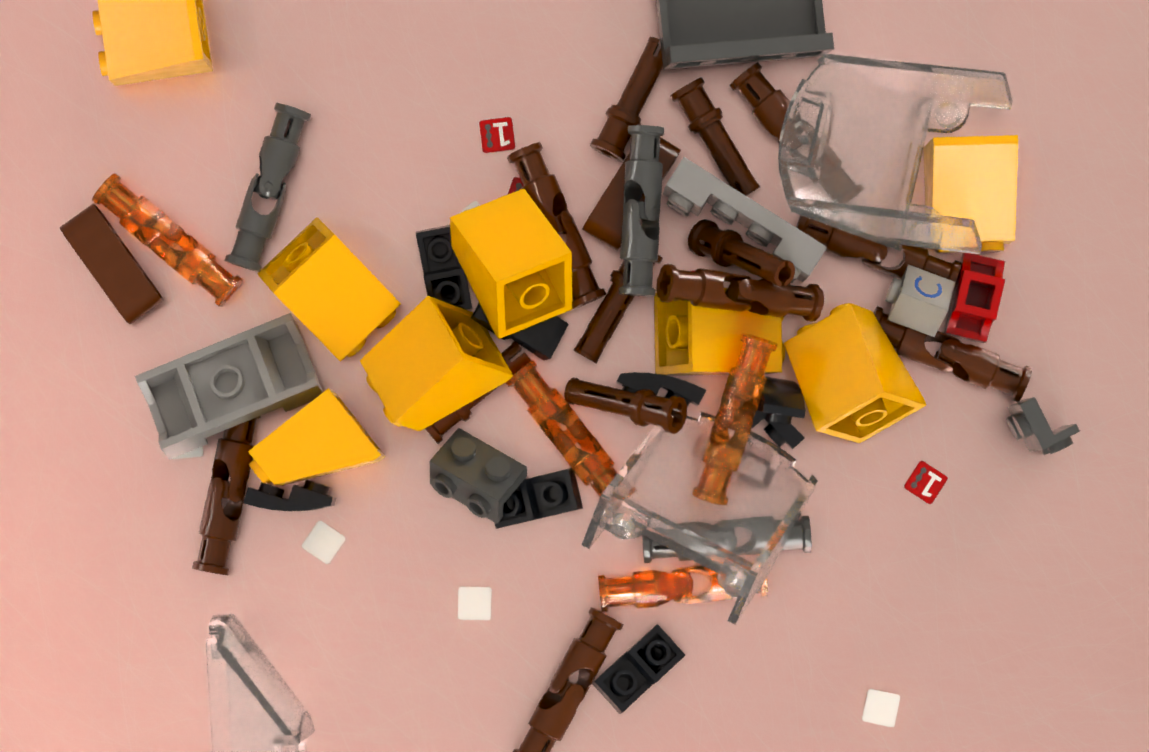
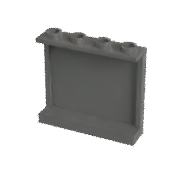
(740, 31)

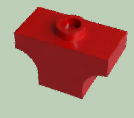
(975, 297)

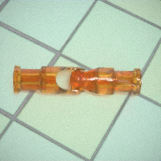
(144, 219)
(549, 410)
(736, 412)
(655, 588)

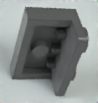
(1030, 424)
(475, 475)

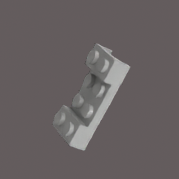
(694, 187)
(229, 384)

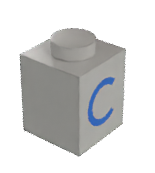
(919, 300)

